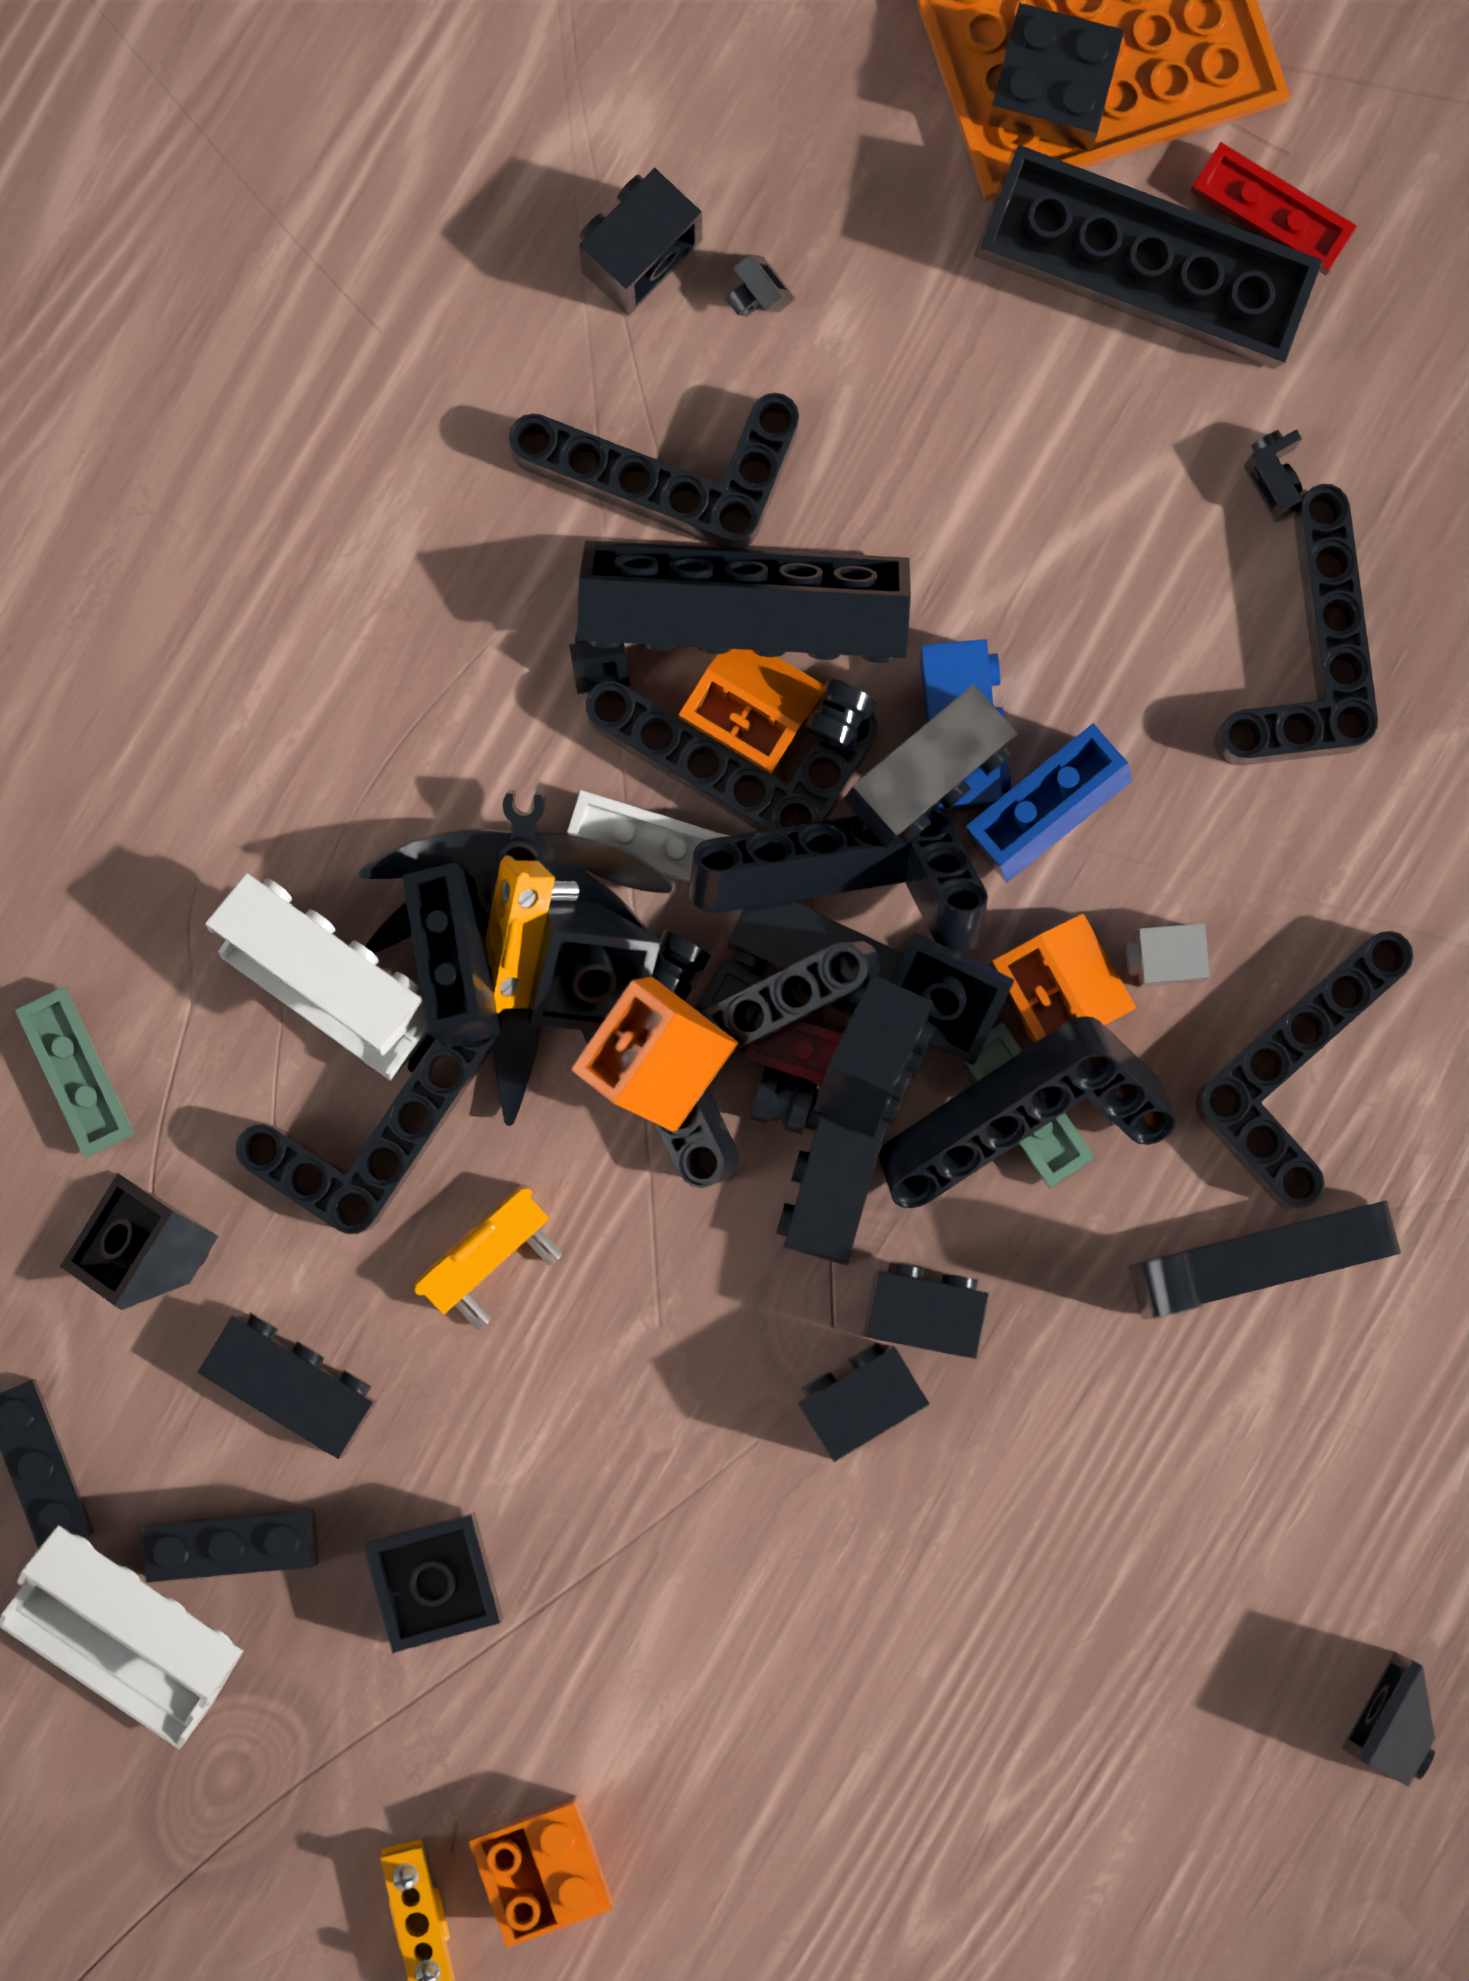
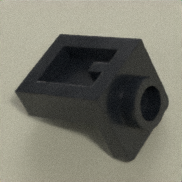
(1275, 482)

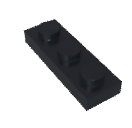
(39, 1465)

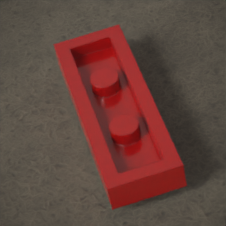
(1272, 206)

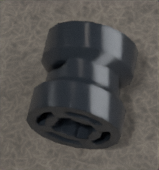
(840, 714)
(684, 954)
(783, 1101)

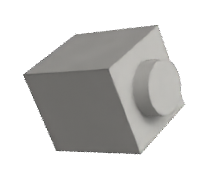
(1169, 955)

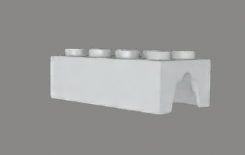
(320, 975)
(119, 1636)

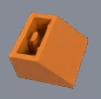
(753, 705)
(1062, 978)
(654, 1054)
(541, 1872)

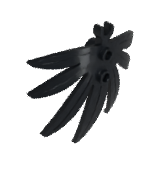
(480, 854)

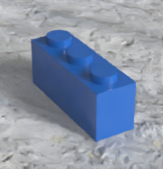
(945, 675)
(1049, 802)

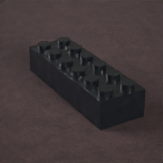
(1148, 257)
(744, 600)

